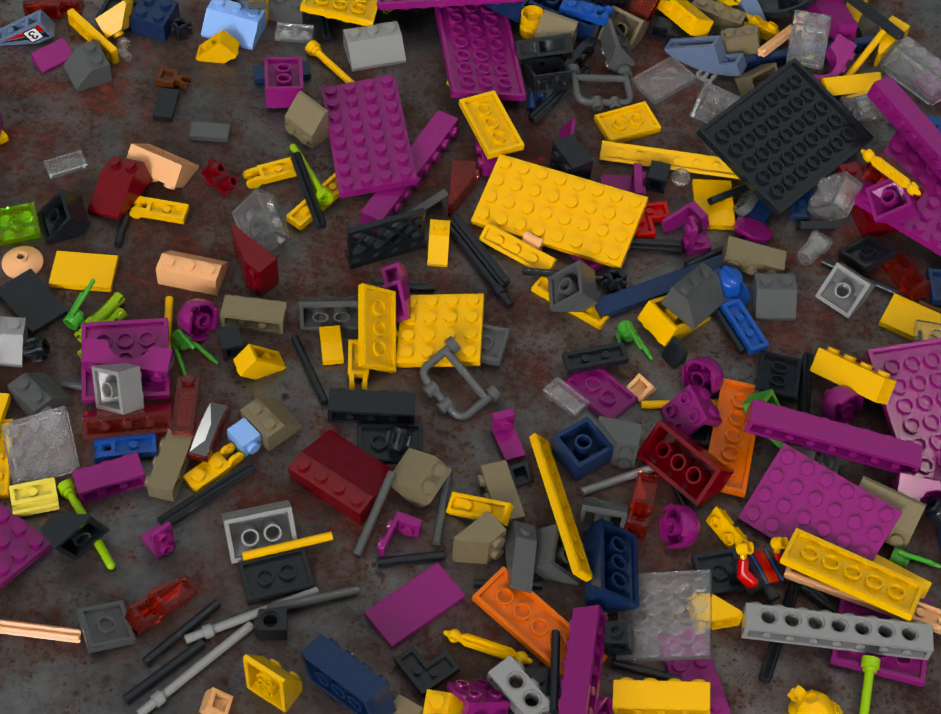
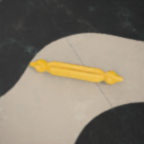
(891, 172)
(486, 646)

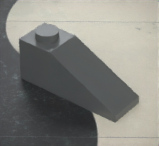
(520, 555)

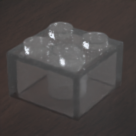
(834, 196)

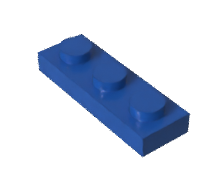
(744, 326)

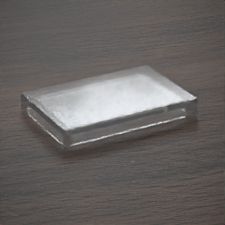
(663, 80)

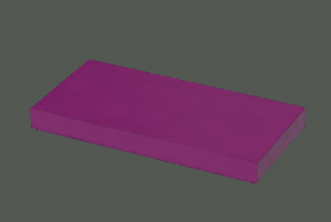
(414, 605)

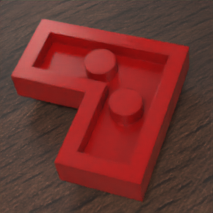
(653, 213)

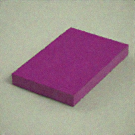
(605, 393)

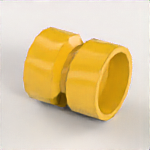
(529, 21)

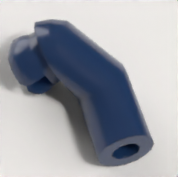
(533, 99)

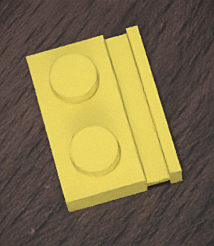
(34, 497)

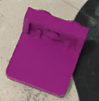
(627, 183)
(692, 410)
(479, 697)

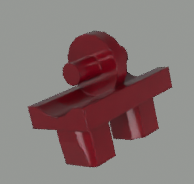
(217, 176)

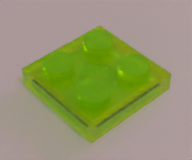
(18, 223)

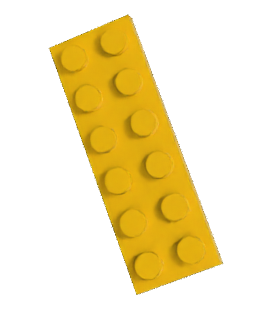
(852, 574)

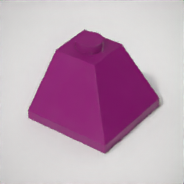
(891, 203)

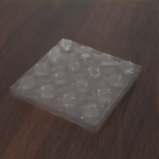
(671, 617)

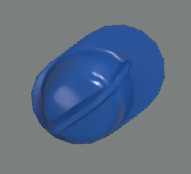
(733, 284)

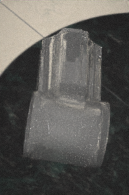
(816, 245)

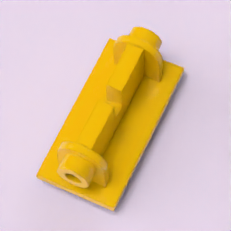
(767, 29)
(723, 527)

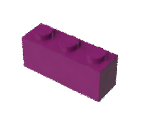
(109, 478)

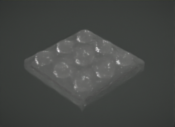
(40, 446)

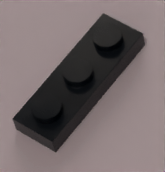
(595, 358)

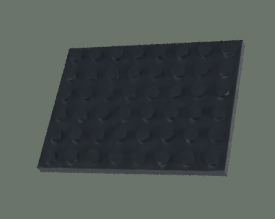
(785, 136)

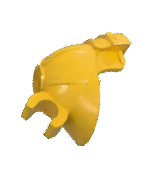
(811, 702)

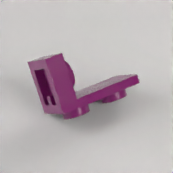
(680, 217)
(693, 241)
(506, 436)
(401, 522)
(159, 539)

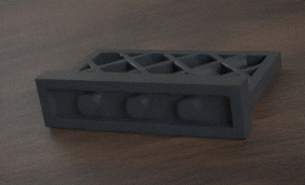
(393, 244)

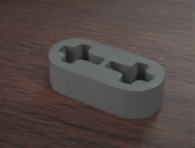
(745, 203)

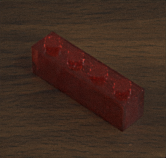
(143, 421)

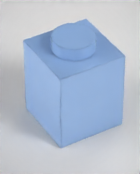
(244, 437)

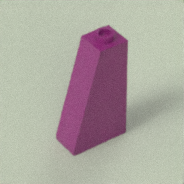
(841, 18)

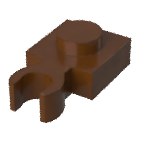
(170, 77)

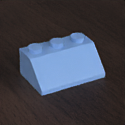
(236, 19)

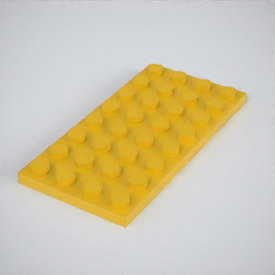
(562, 210)

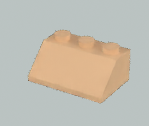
(163, 165)
(191, 272)

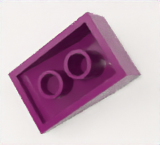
(282, 80)

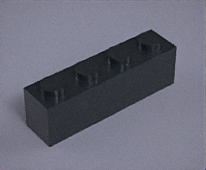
(370, 406)

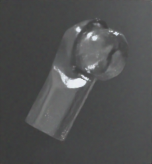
(122, 45)

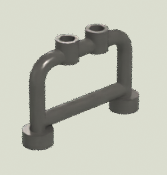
(597, 102)
(432, 389)

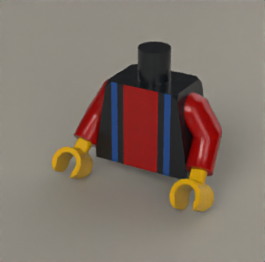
(760, 569)

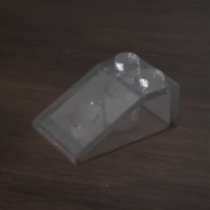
(808, 38)

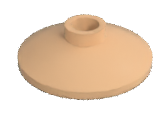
(22, 259)

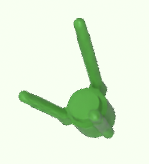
(75, 316)
(628, 333)
(184, 342)
(903, 558)

